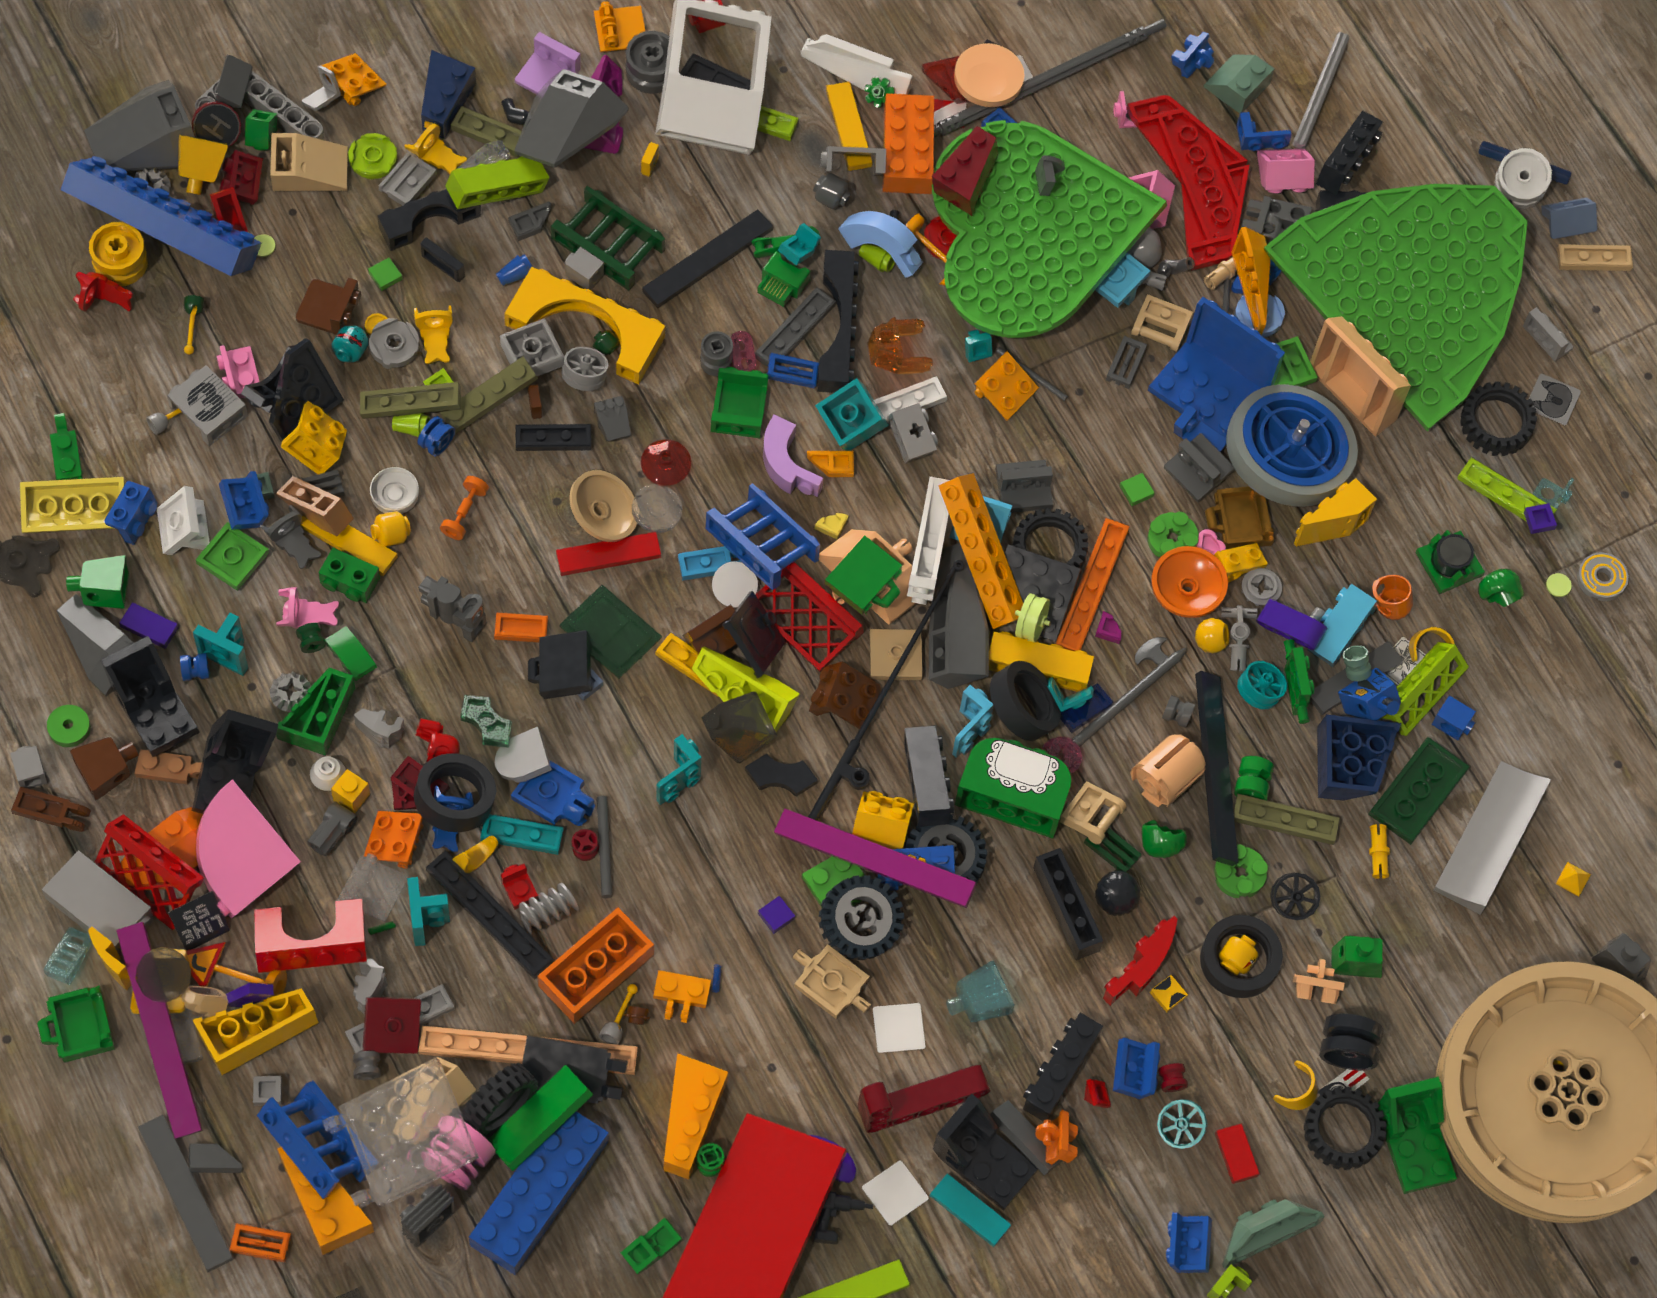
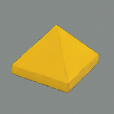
(1573, 879)

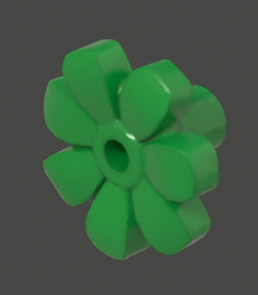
(877, 86)

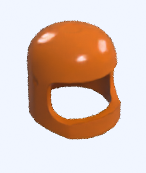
(1395, 597)

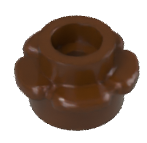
(637, 1015)

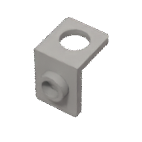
(325, 94)

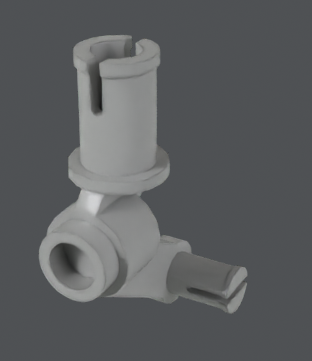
(1239, 633)

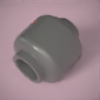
(831, 191)

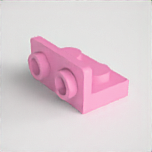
(239, 368)

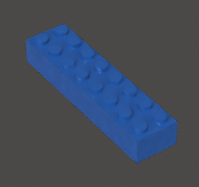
(161, 215)

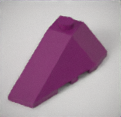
(611, 76)

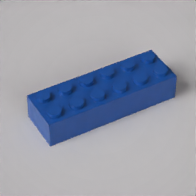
(538, 1193)

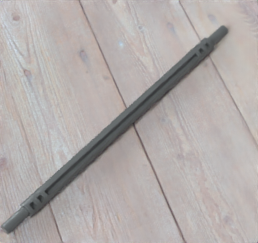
(1053, 75)

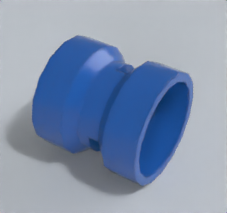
(200, 664)

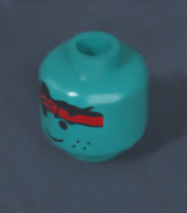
(350, 343)

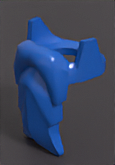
(446, 838)

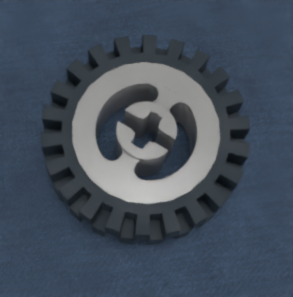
(838, 905)

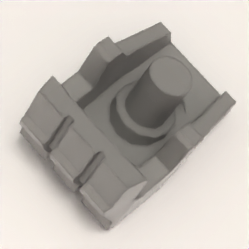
(376, 729)
(370, 984)

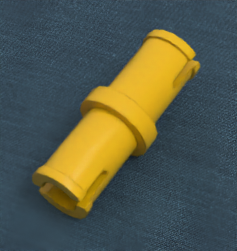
(1379, 851)

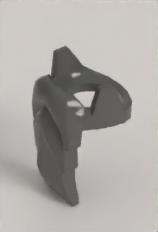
(290, 536)

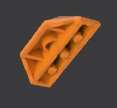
(178, 835)

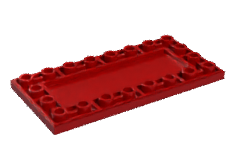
(757, 1214)

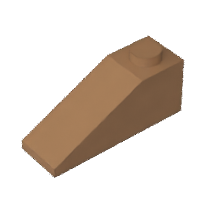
(316, 505)

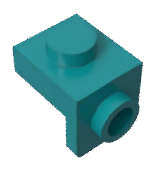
(800, 245)

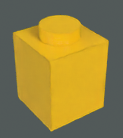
(350, 791)

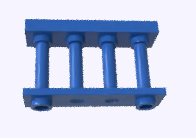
(753, 555)
(293, 1141)

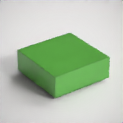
(385, 274)
(1137, 489)

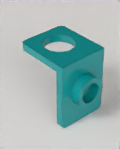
(1075, 700)

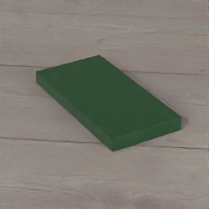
(1419, 790)

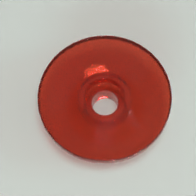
(666, 472)

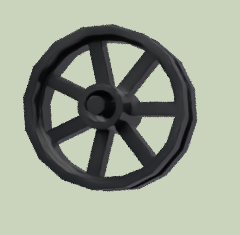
(1295, 896)

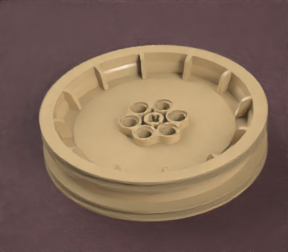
(1495, 1111)

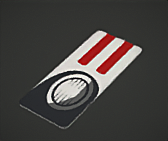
(1348, 1078)

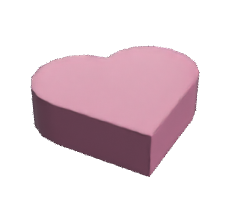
(1208, 541)

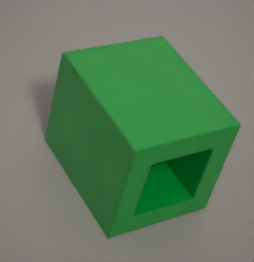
(259, 129)

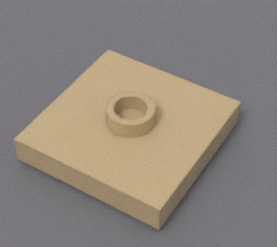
(887, 649)

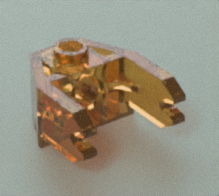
(886, 347)

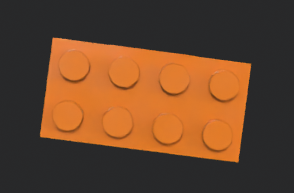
(908, 143)
(596, 965)

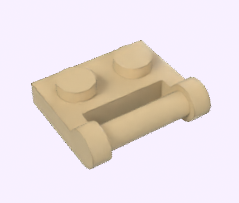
(1165, 316)
(1085, 808)

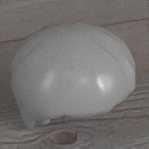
(1147, 249)

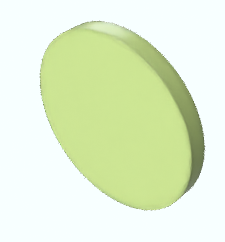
(267, 246)
(1558, 585)

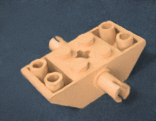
(839, 549)

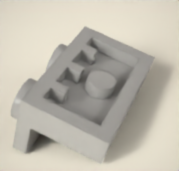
(1547, 334)

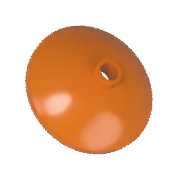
(1193, 569)

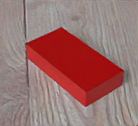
(1237, 1153)

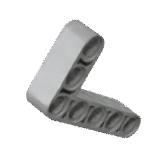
(267, 101)

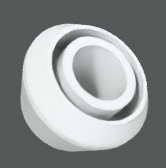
(326, 772)

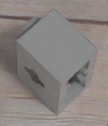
(912, 446)

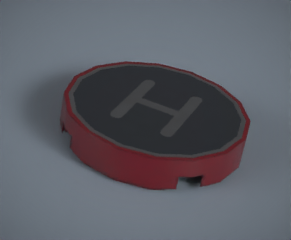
(216, 123)

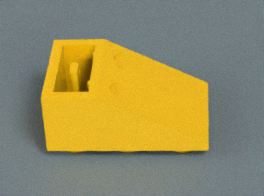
(1338, 515)

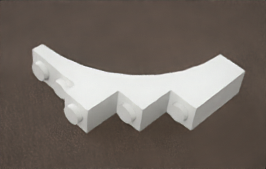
(929, 545)

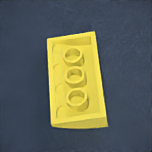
(68, 504)

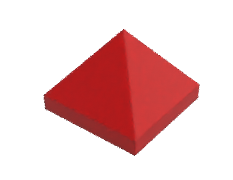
(1097, 1094)

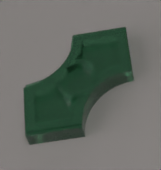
(493, 728)

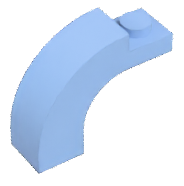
(886, 232)

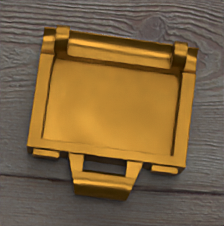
(1241, 517)

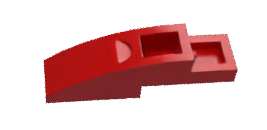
(1146, 963)

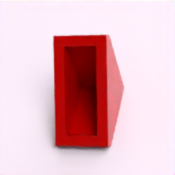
(227, 208)

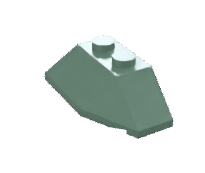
(1268, 1228)

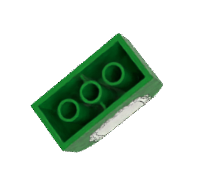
(1015, 785)

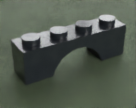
(400, 223)

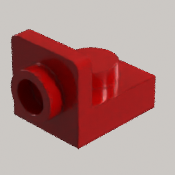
(518, 885)

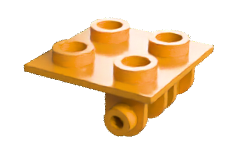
(617, 26)
(354, 78)
(1005, 385)

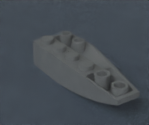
(957, 627)

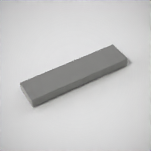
(433, 1005)

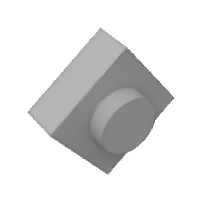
(265, 1088)

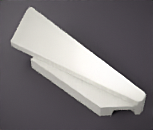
(854, 63)

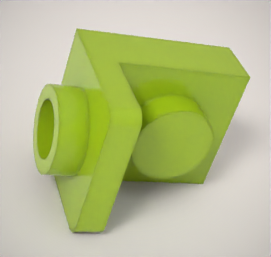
(1224, 1286)

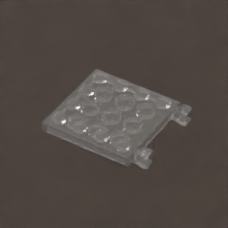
(405, 1133)

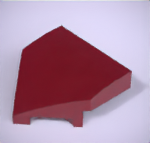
(404, 784)

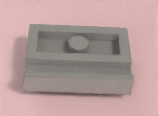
(407, 179)

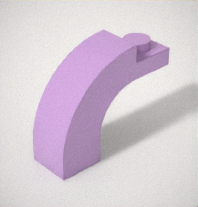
(778, 464)

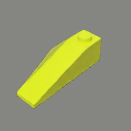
(734, 679)

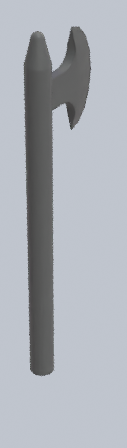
(1148, 651)

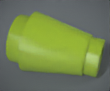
(877, 257)
(410, 424)

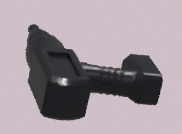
(835, 1203)

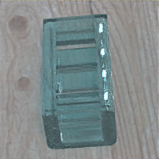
(67, 976)

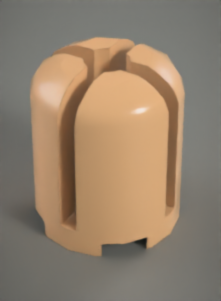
(1169, 770)

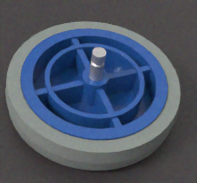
(1291, 445)

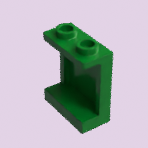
(739, 402)

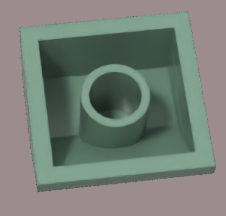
(1240, 81)

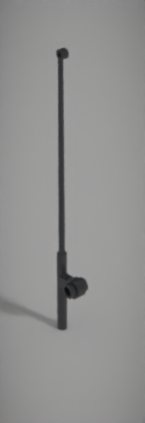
(843, 769)

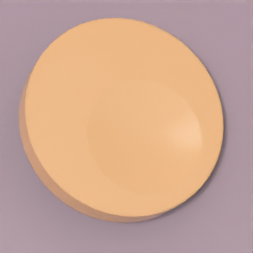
(989, 75)

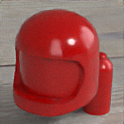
(438, 742)

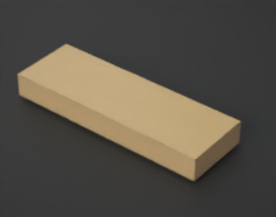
(1595, 257)

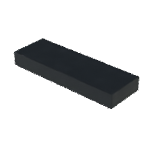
(553, 437)

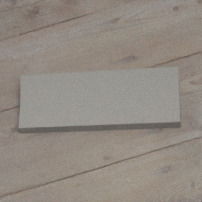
(1491, 837)

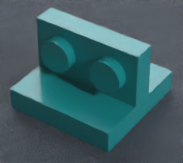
(225, 645)
(426, 911)

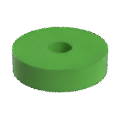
(68, 714)

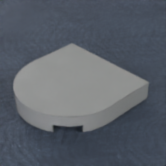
(524, 757)

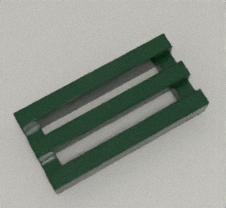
(1115, 850)

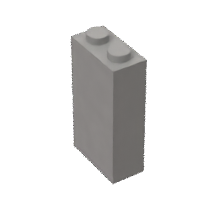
(95, 899)

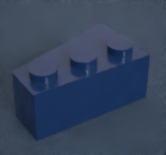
(446, 90)

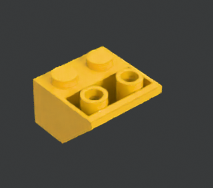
(883, 819)

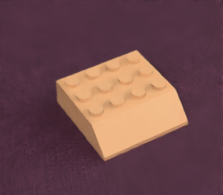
(1358, 375)

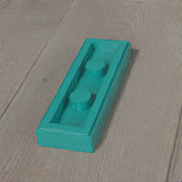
(523, 834)
(970, 1210)

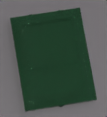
(615, 631)

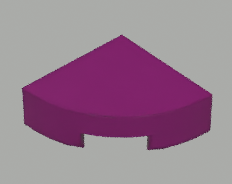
(1108, 629)

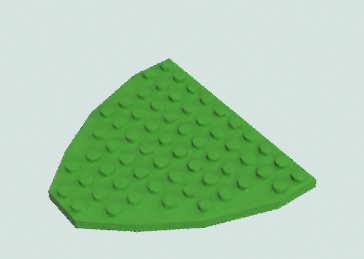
(1418, 277)

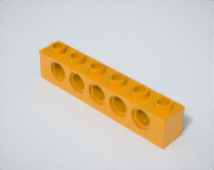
(982, 549)

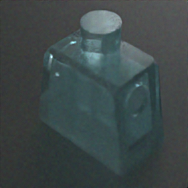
(982, 995)

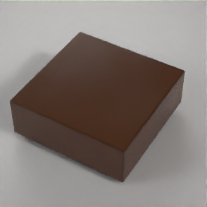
(534, 401)

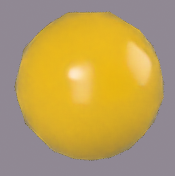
(1212, 635)

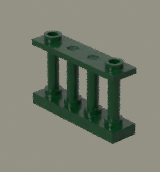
(619, 272)

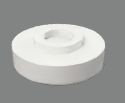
(394, 490)

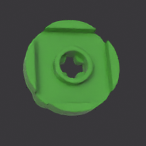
(1171, 523)
(1242, 886)

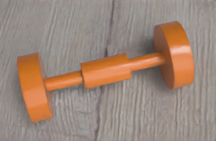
(476, 487)

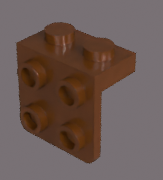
(328, 305)
(844, 693)

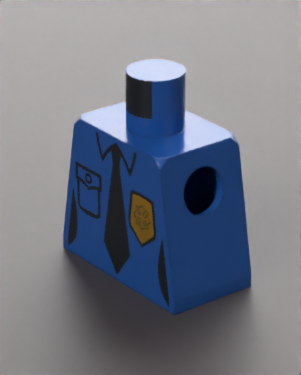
(1371, 697)

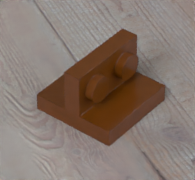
(712, 633)

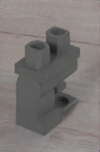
(1273, 216)
(447, 602)

